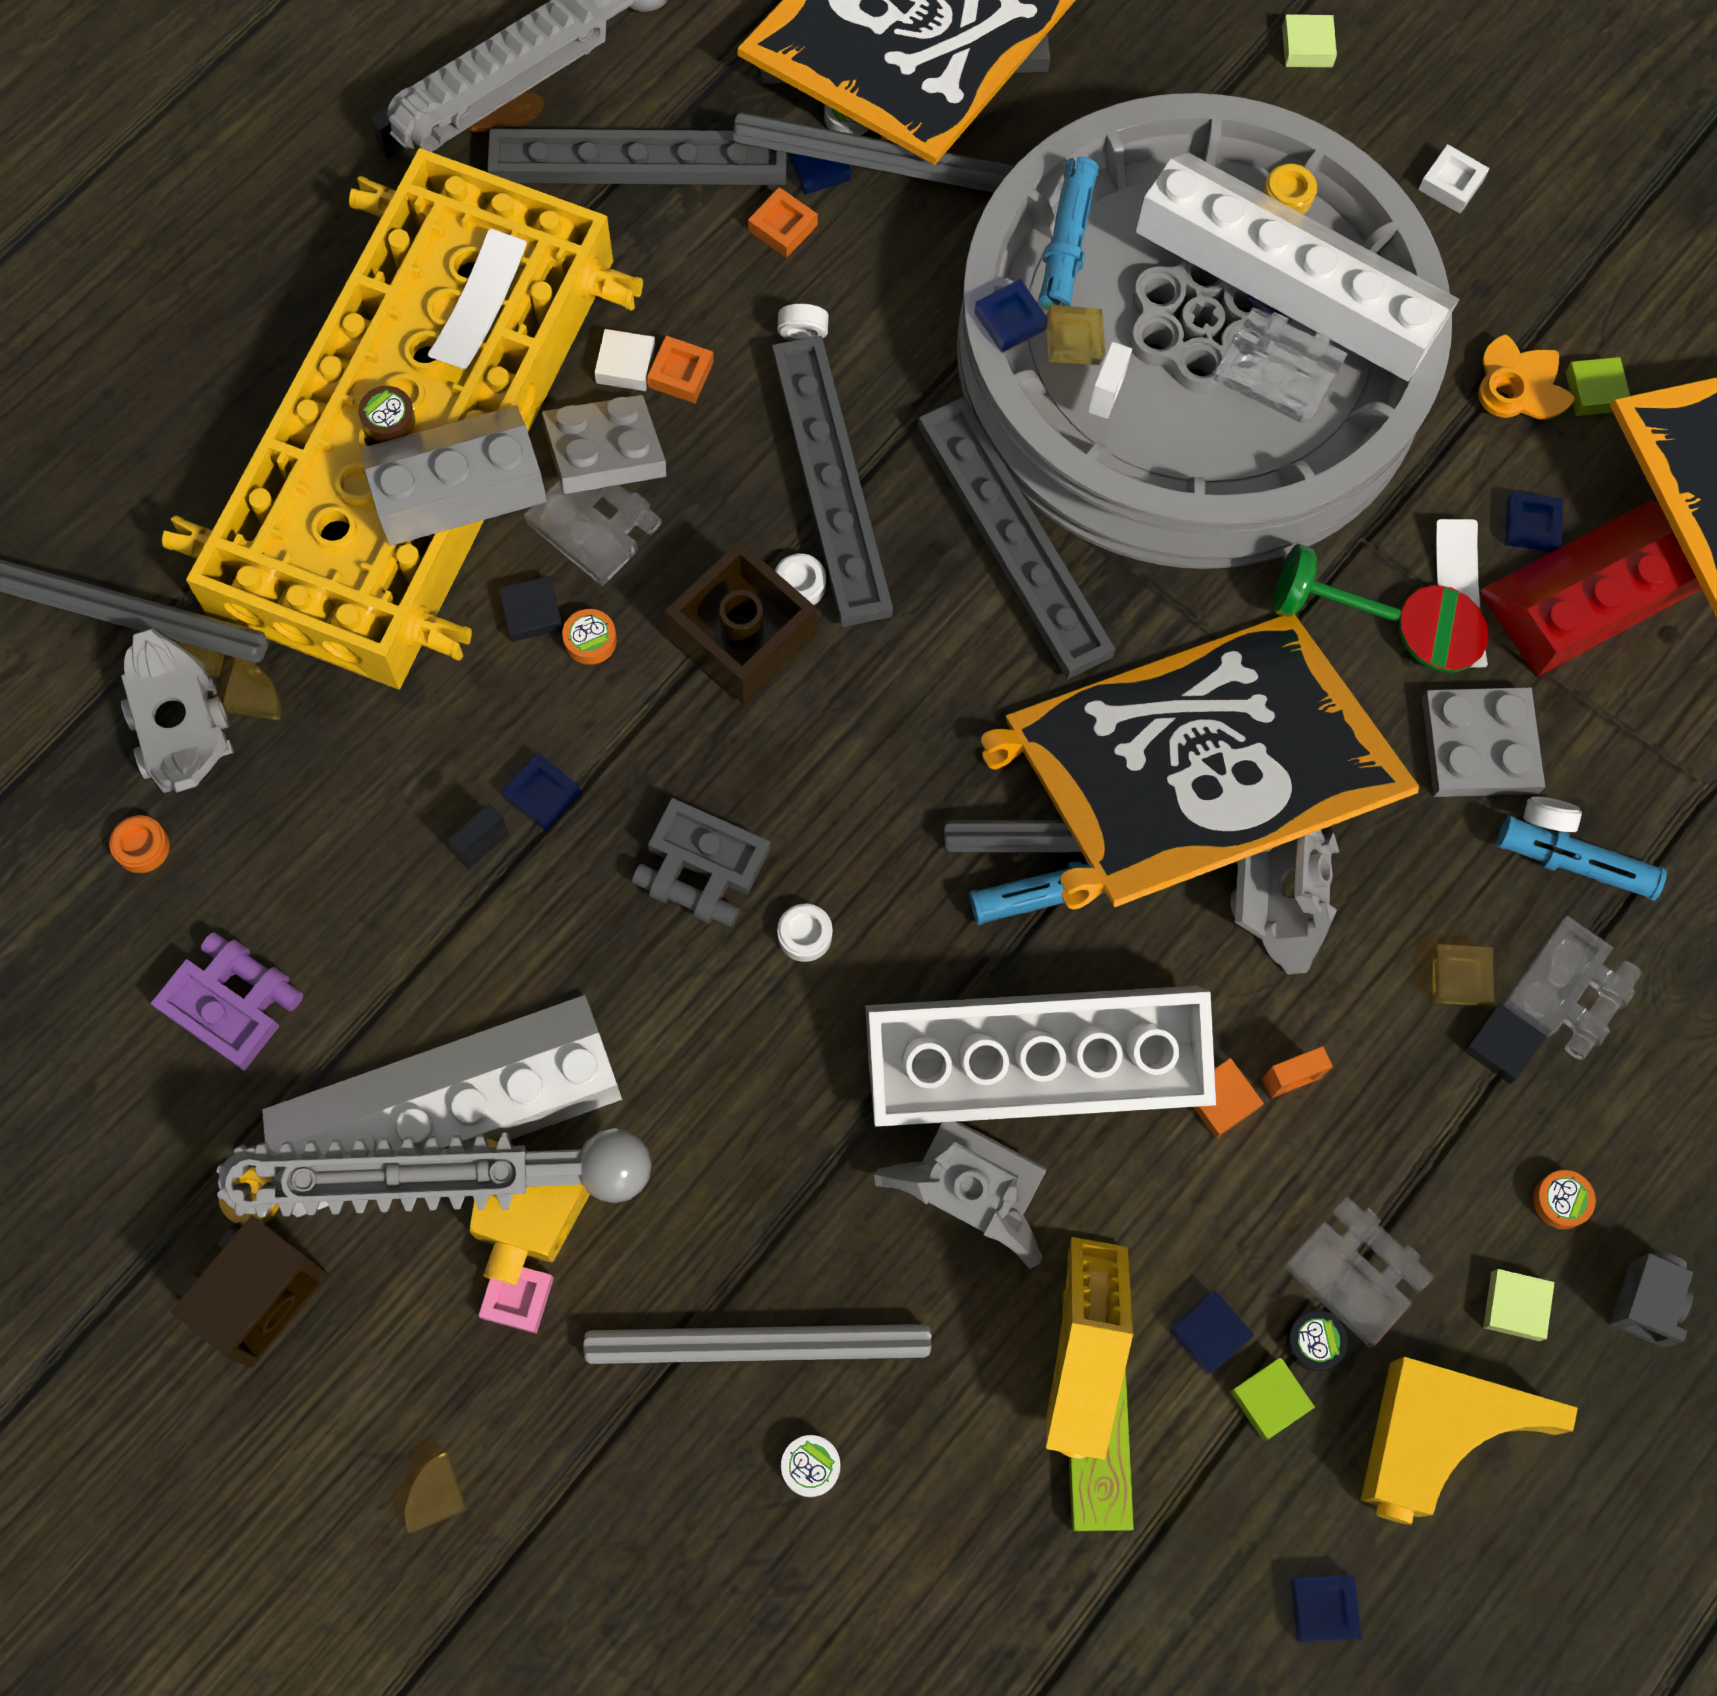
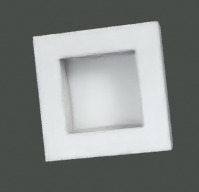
(1453, 179)
(625, 359)
(1110, 380)

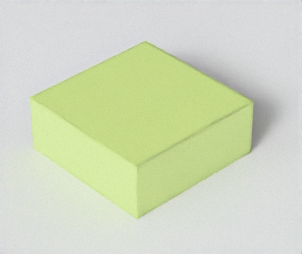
(1309, 41)
(1518, 1305)

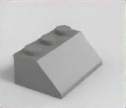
(453, 475)

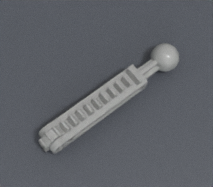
(501, 69)
(609, 1166)

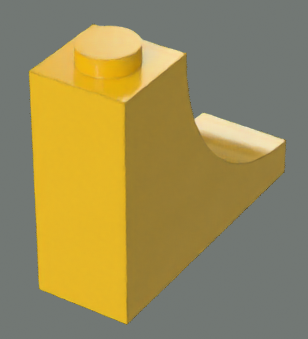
(1090, 1349)
(1433, 1422)

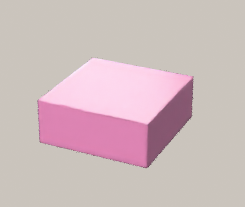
(519, 1305)

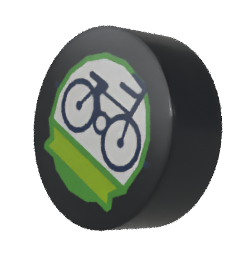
(1316, 1341)

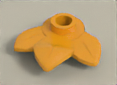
(1525, 379)

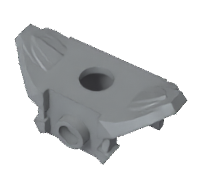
(163, 672)
(1288, 926)
(975, 1183)

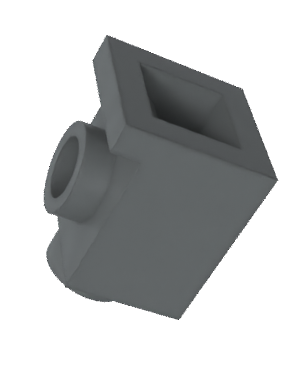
(1654, 1299)

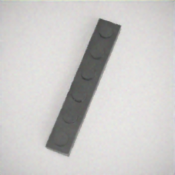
(631, 157)
(832, 482)
(1016, 538)

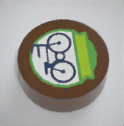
(386, 413)

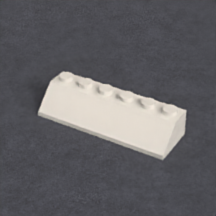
(1294, 264)
(1040, 1055)
(482, 1084)

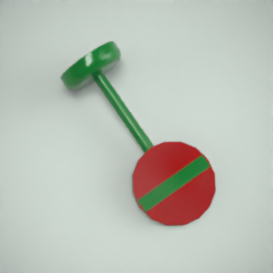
(1435, 622)

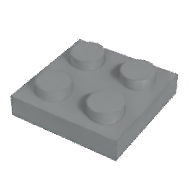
(603, 444)
(1483, 742)

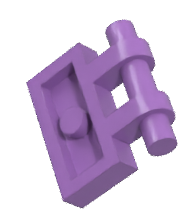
(216, 1013)

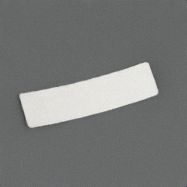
(479, 299)
(1459, 560)

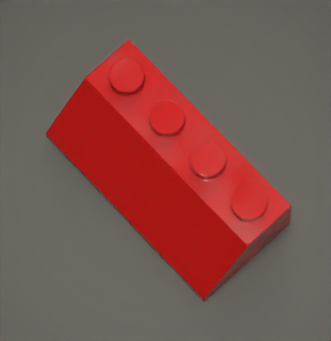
(1592, 588)

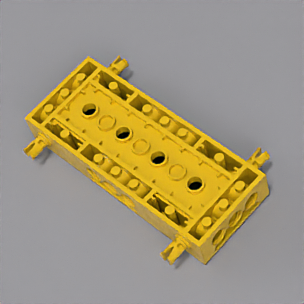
(357, 595)

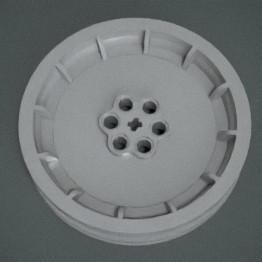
(1182, 461)

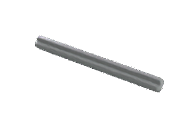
(757, 1343)

